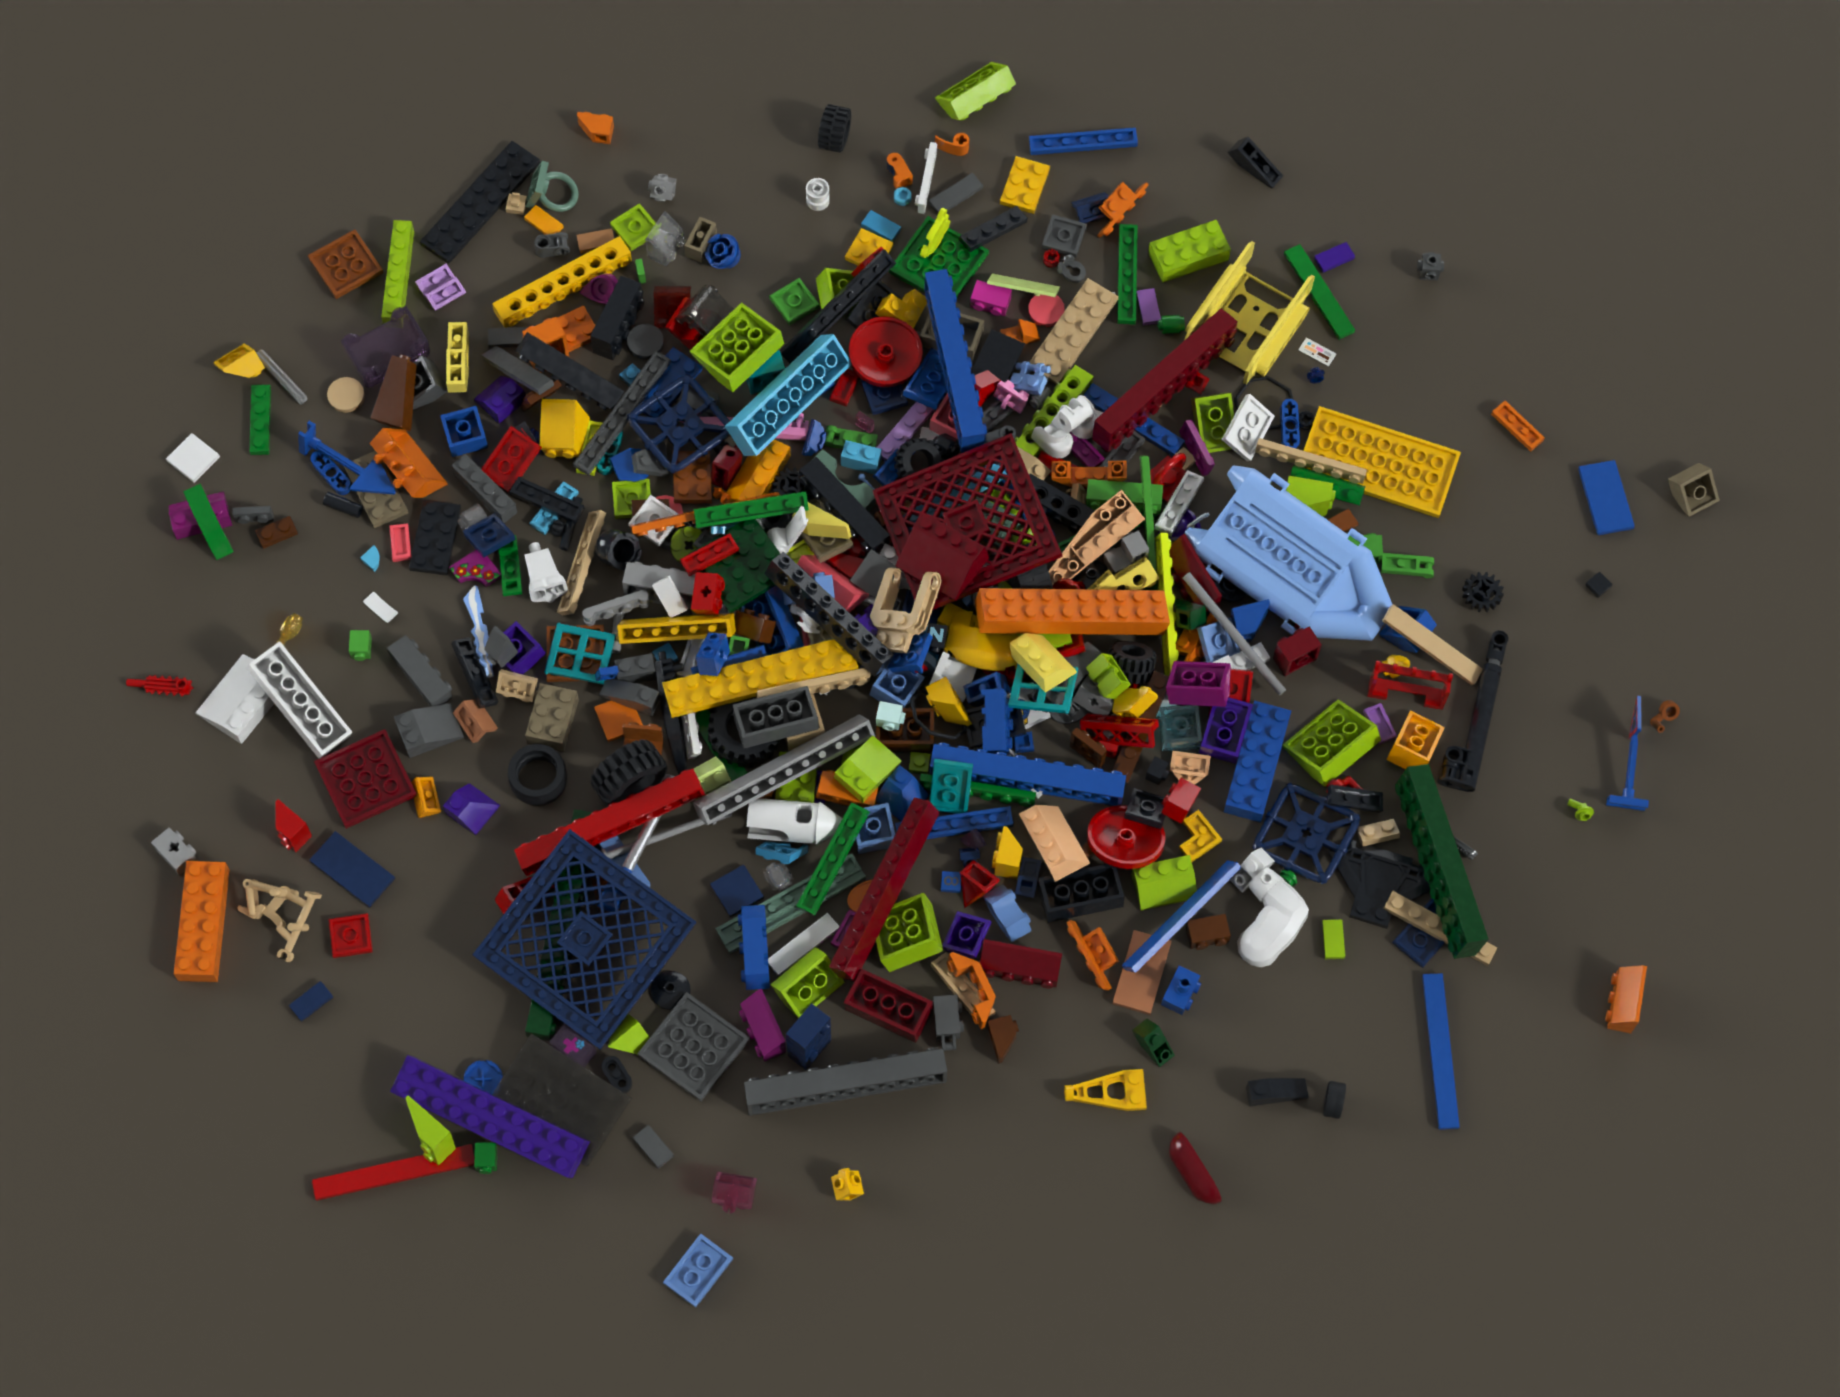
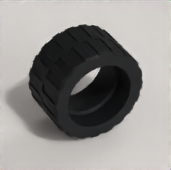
(1033, 579)

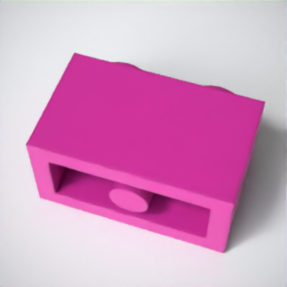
(990, 298)

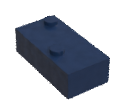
(808, 1036)

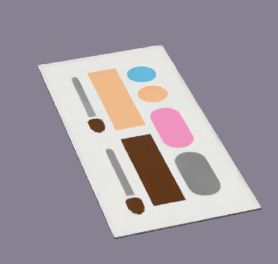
(1317, 351)

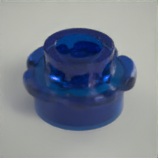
(1315, 375)

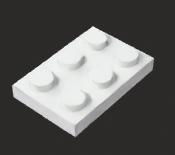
(1247, 426)

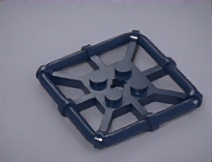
(679, 435)
(1311, 844)

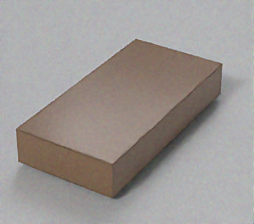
(593, 240)

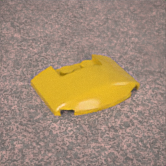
(978, 649)

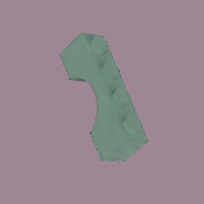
(861, 492)

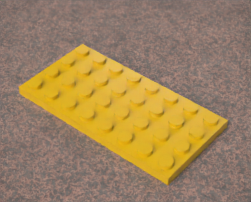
(1397, 464)

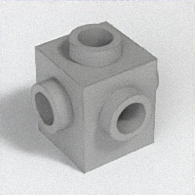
(662, 187)

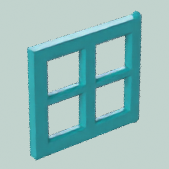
(579, 653)
(1039, 705)

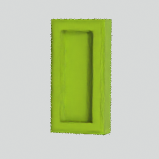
(1333, 939)

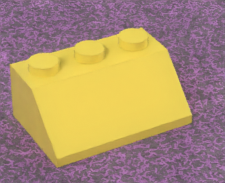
(1041, 660)

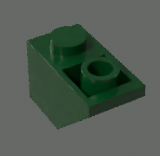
(1189, 614)
(1153, 1042)

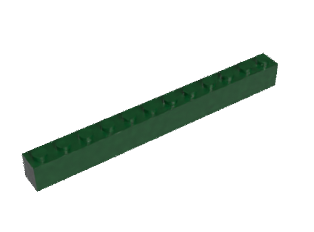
(540, 1021)

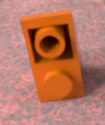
(597, 127)

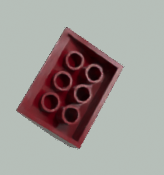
(942, 550)

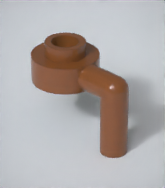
(1668, 715)

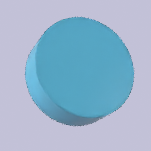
(902, 196)

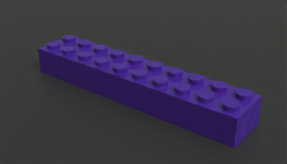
(490, 1116)

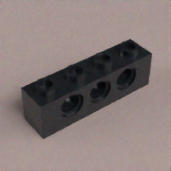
(1065, 504)

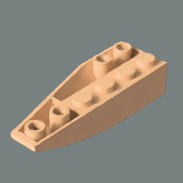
(1097, 535)

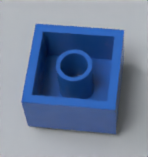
(464, 431)

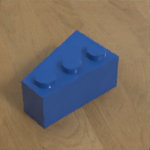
(996, 721)

